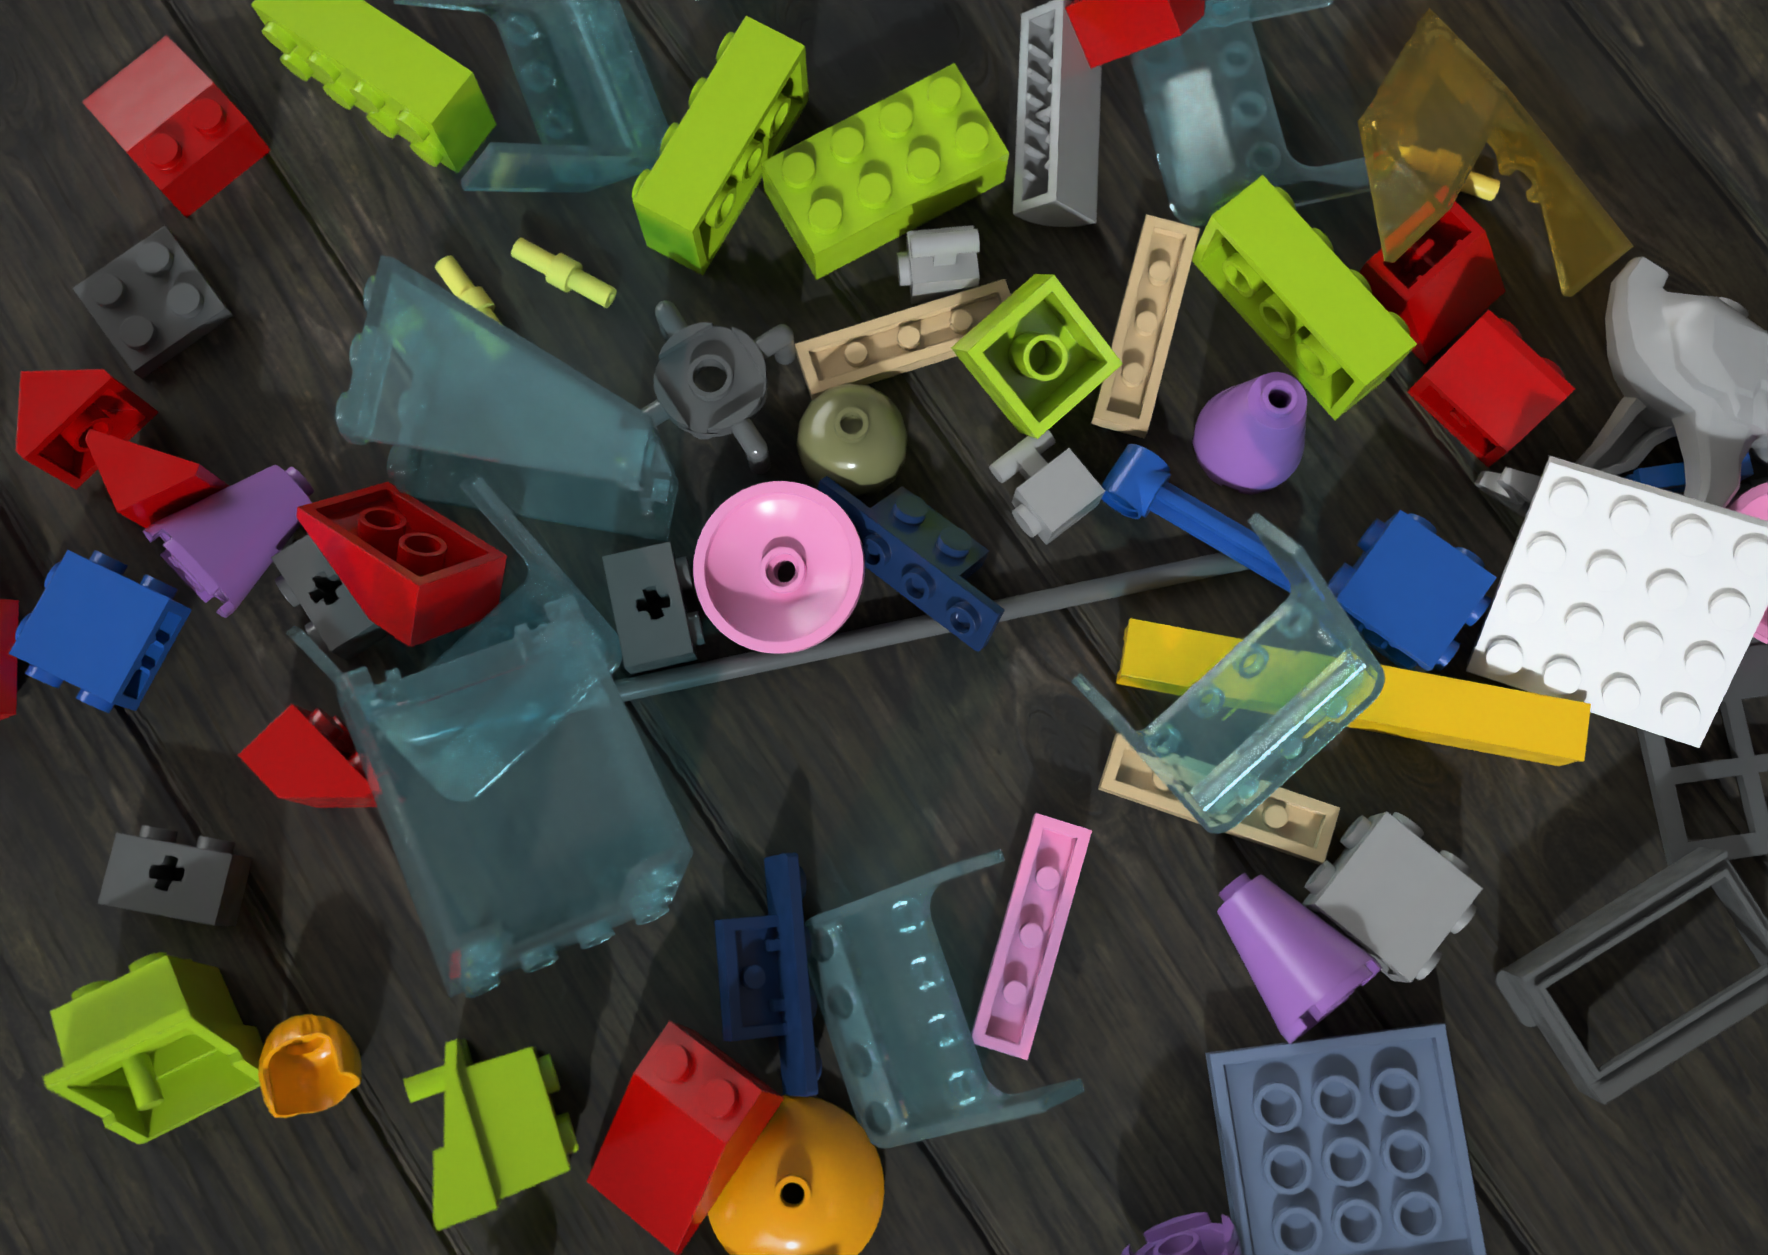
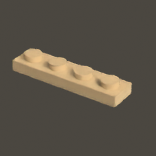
(1146, 325)
(896, 341)
(1280, 822)

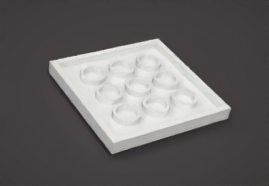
(1626, 601)

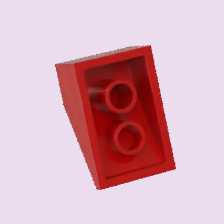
(177, 126)
(405, 561)
(680, 1134)

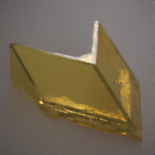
(1428, 133)

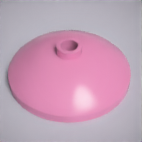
(747, 545)

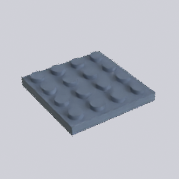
(1346, 1146)

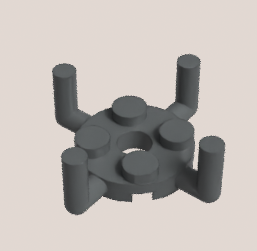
(742, 395)

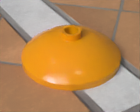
(834, 1164)

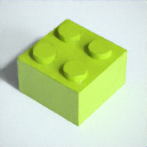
(1037, 355)

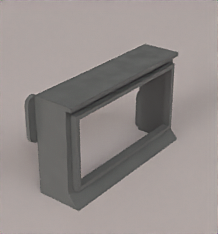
(1526, 979)

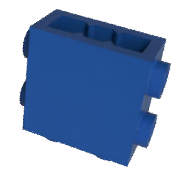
(1412, 592)
(99, 631)

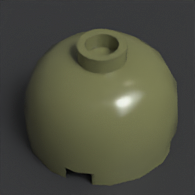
(853, 439)

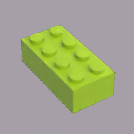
(384, 72)
(717, 149)
(885, 170)
(1301, 297)

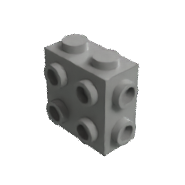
(1393, 894)

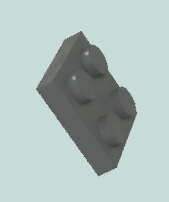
(152, 302)

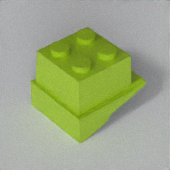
(154, 1047)
(496, 1129)

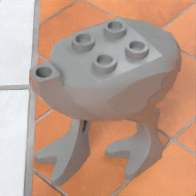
(1684, 372)

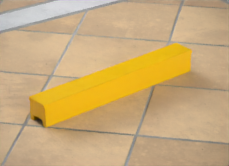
(1408, 707)

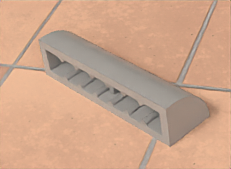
(1056, 122)

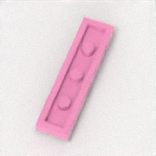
(1030, 936)

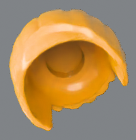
(307, 1066)

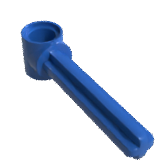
(1142, 485)

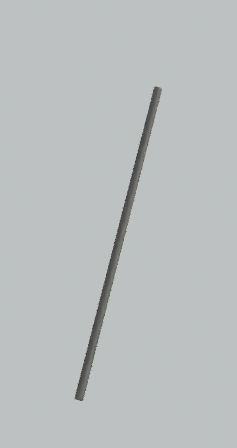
(926, 626)

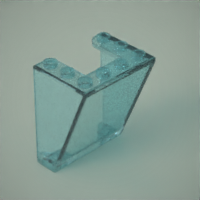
(484, 402)
(517, 800)

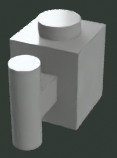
(939, 262)
(1053, 492)

